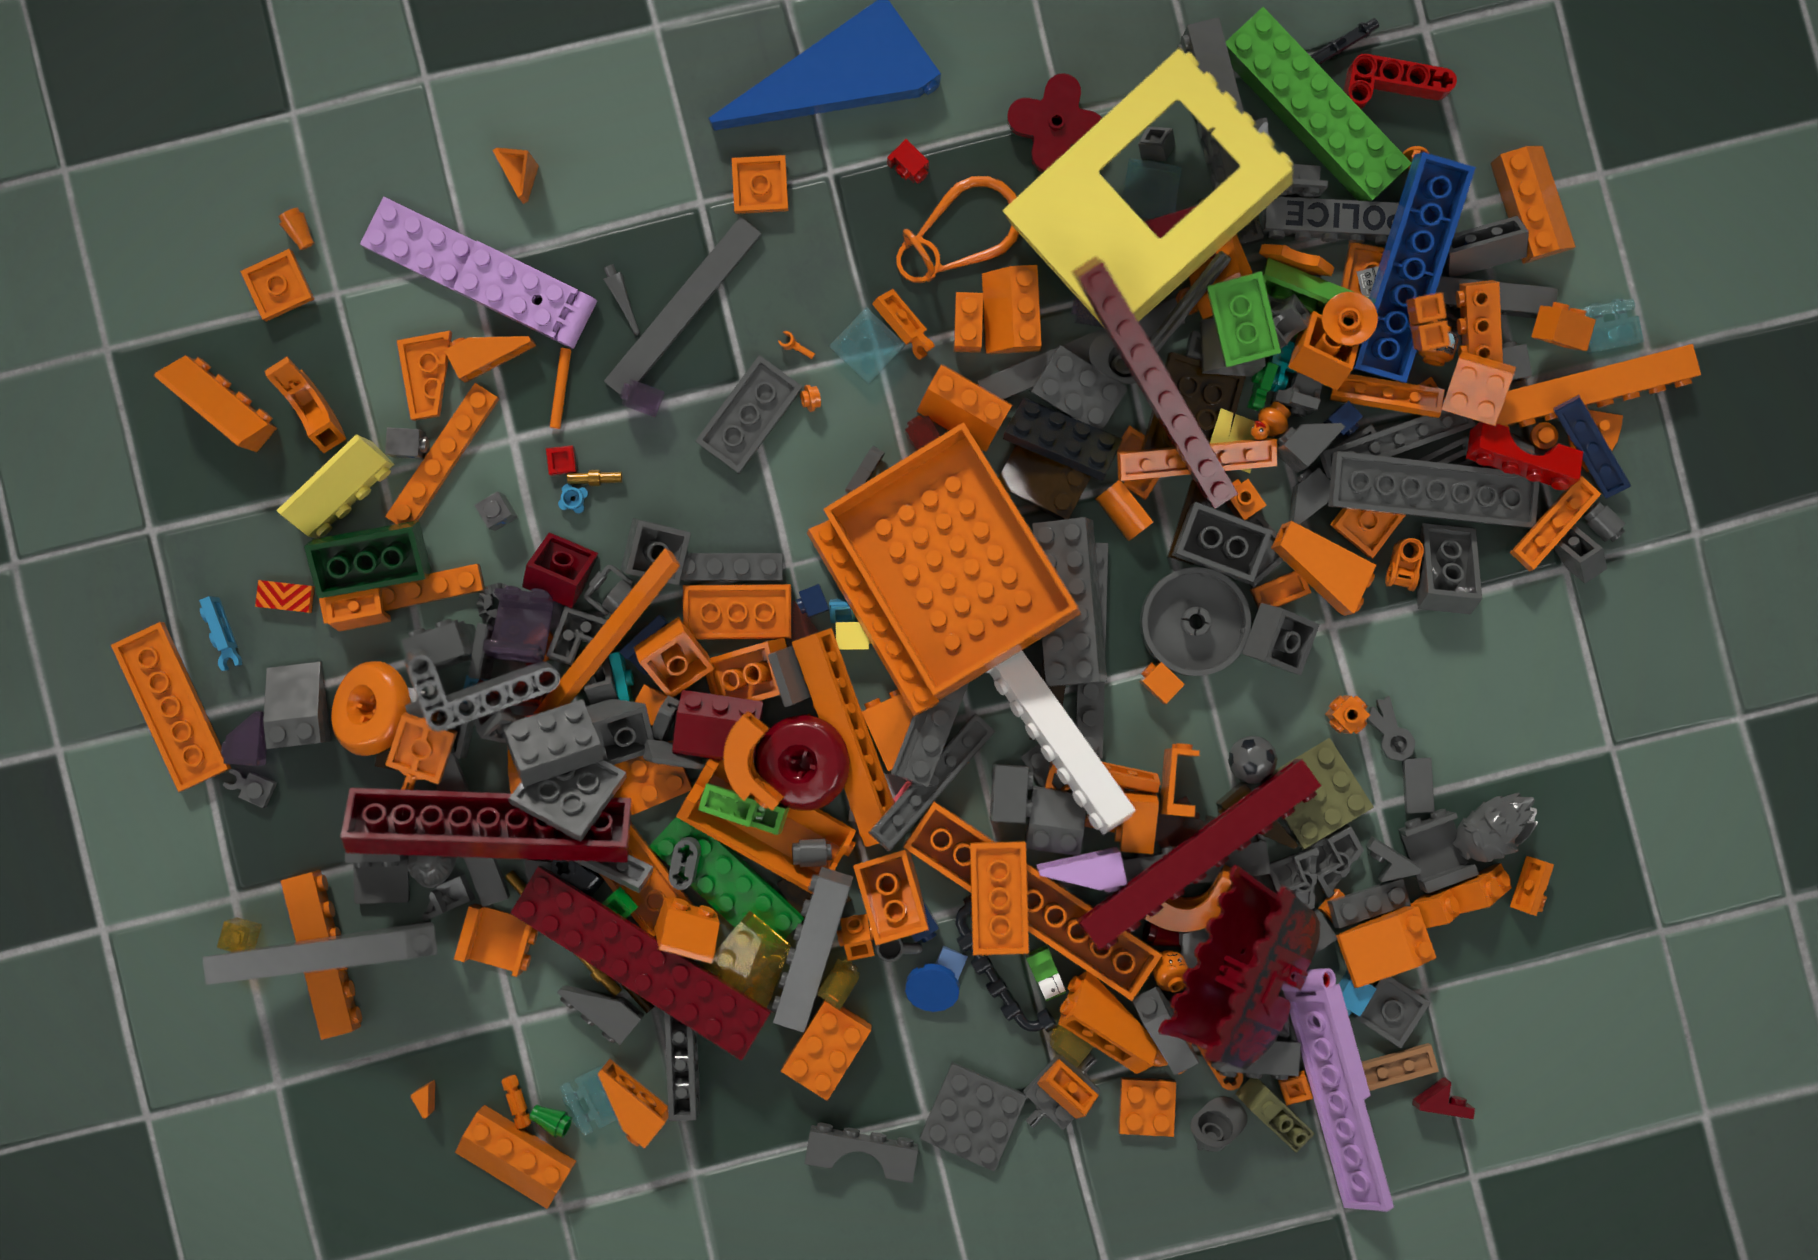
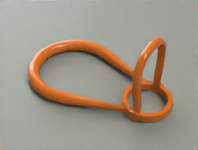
(949, 197)

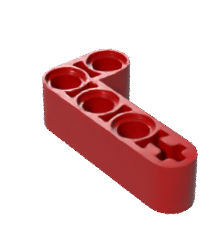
(1401, 79)

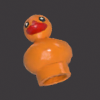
(1271, 421)

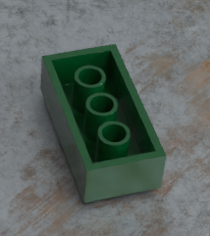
(368, 559)

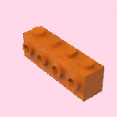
(1480, 319)

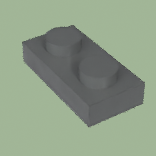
(1040, 766)

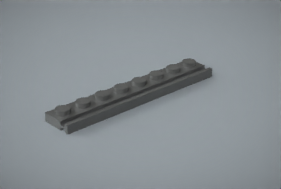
(926, 740)

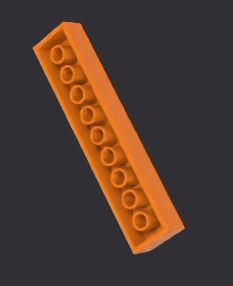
(944, 844)

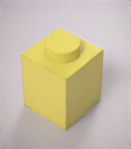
(851, 636)

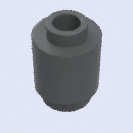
(1604, 522)
(811, 853)

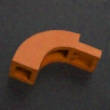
(308, 403)
(740, 764)
(1193, 913)

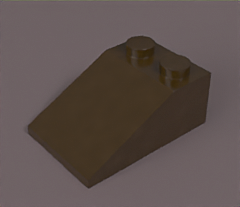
(1043, 482)

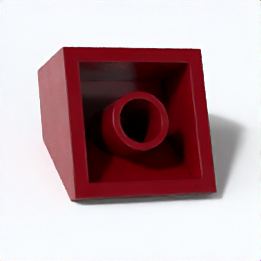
(559, 569)

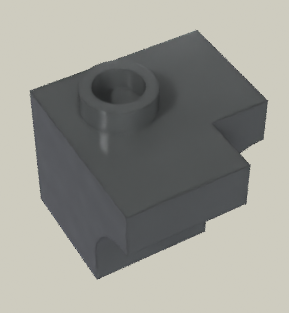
(1289, 317)
(1301, 397)

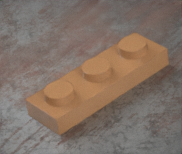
(1400, 1066)

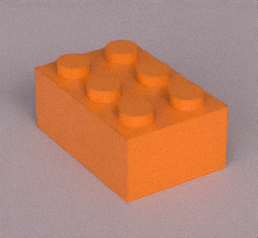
(826, 1049)

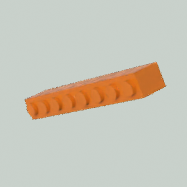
(1601, 385)
(838, 705)

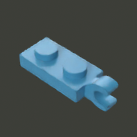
(221, 633)

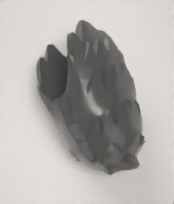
(1496, 828)

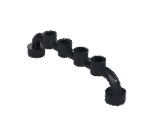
(997, 986)

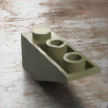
(1274, 1114)

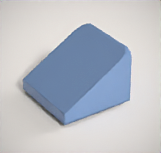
(952, 960)

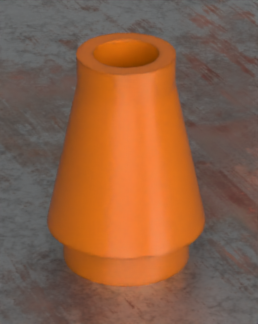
(296, 227)

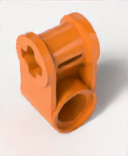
(1405, 566)

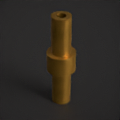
(594, 477)

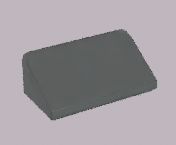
(661, 753)

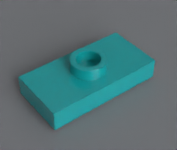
(622, 677)

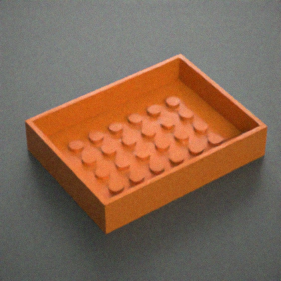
(951, 561)

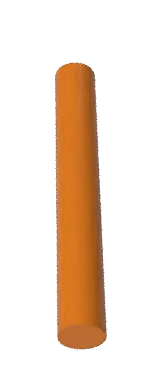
(560, 388)

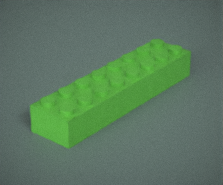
(1314, 107)

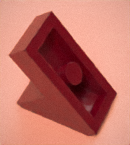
(1436, 1100)

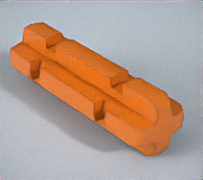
(516, 1101)

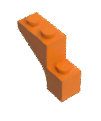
(1465, 896)

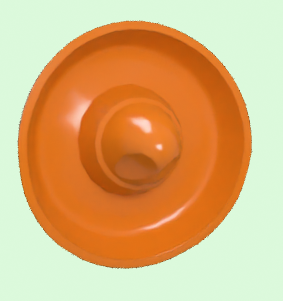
(369, 708)

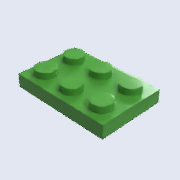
(1243, 319)

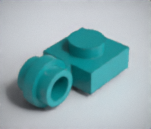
(1282, 359)

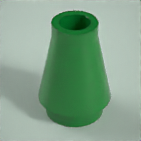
(551, 1120)

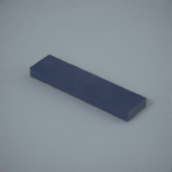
(1596, 451)

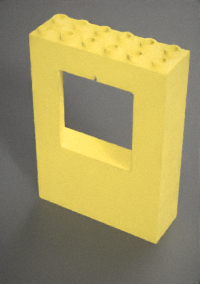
(1077, 215)

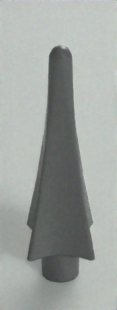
(617, 286)

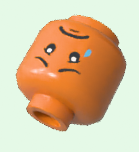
(1170, 971)

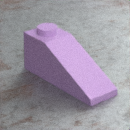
(1093, 870)

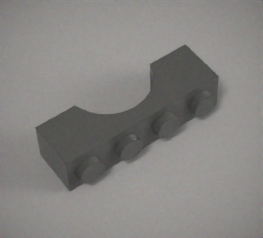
(829, 1144)

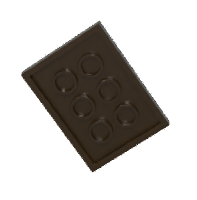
(1202, 394)

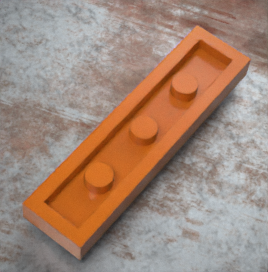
(1390, 395)
(1555, 524)

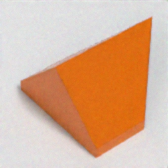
(520, 170)

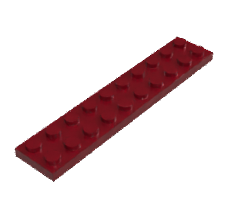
(636, 962)

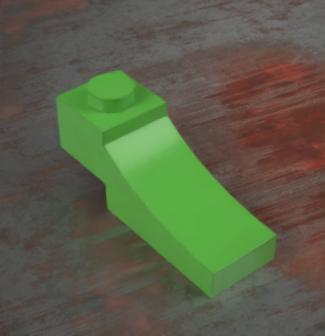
(729, 806)

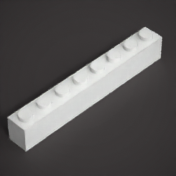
(1062, 742)

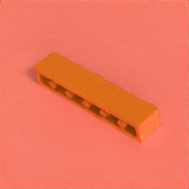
(328, 989)

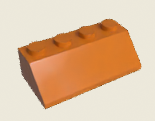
(1532, 195)
(217, 402)
(515, 1156)

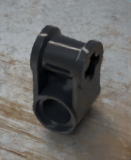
(579, 876)

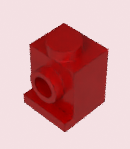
(909, 162)

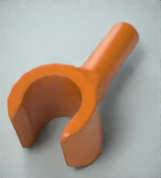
(796, 346)

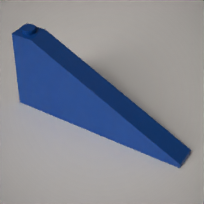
(854, 66)

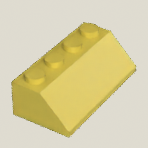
(336, 487)

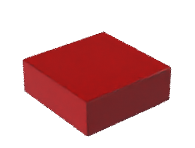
(561, 460)

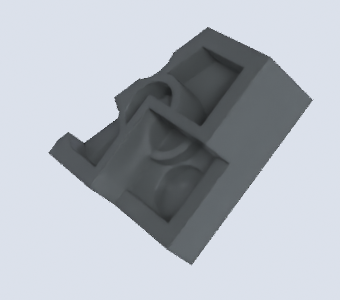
(1297, 874)

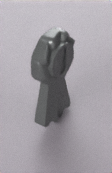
(1396, 741)

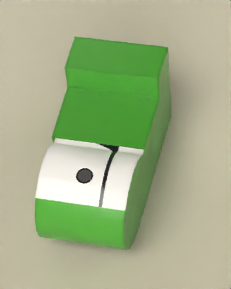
(1045, 972)

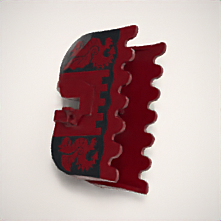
(1236, 1005)

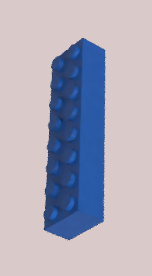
(1413, 260)

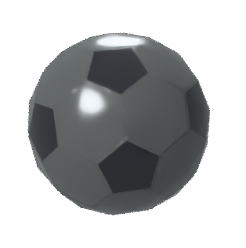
(1252, 759)

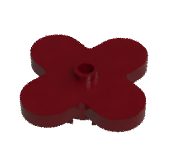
(1034, 120)

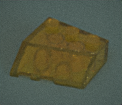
(751, 958)

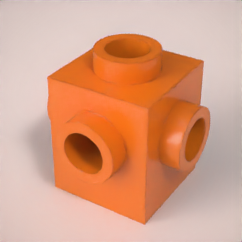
(1338, 714)
(856, 937)

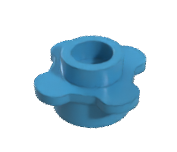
(569, 491)

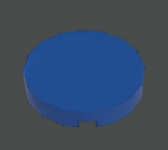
(932, 987)

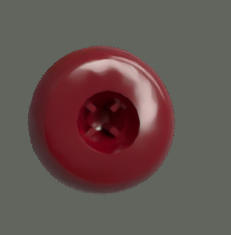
(803, 762)

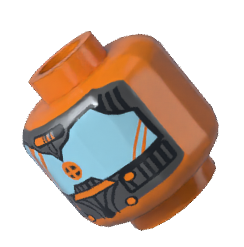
(1441, 355)

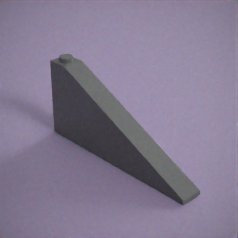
(323, 953)

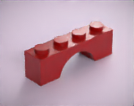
(1496, 448)

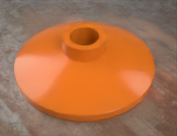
(1352, 306)

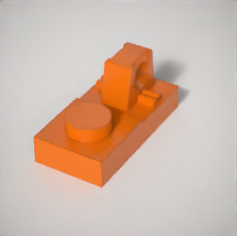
(1531, 886)

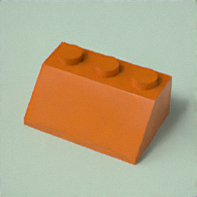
(1011, 310)
(957, 400)

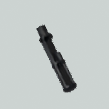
(1343, 42)

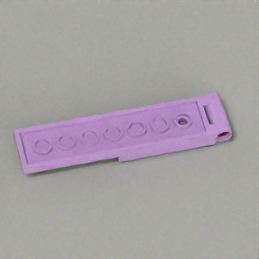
(478, 272)
(1338, 1089)

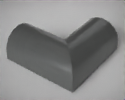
(571, 631)

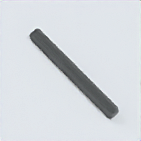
(1189, 300)

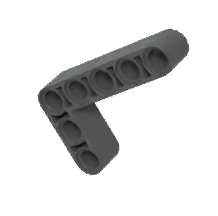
(475, 693)

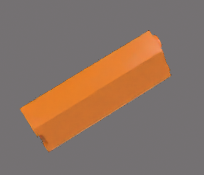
(762, 846)

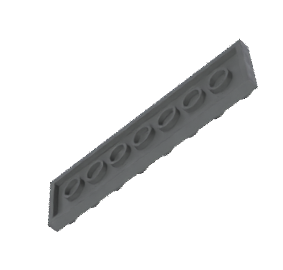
(1432, 490)

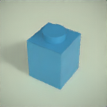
(1355, 998)

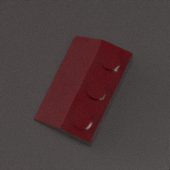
(706, 721)

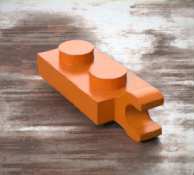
(903, 322)

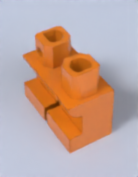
(1425, 328)

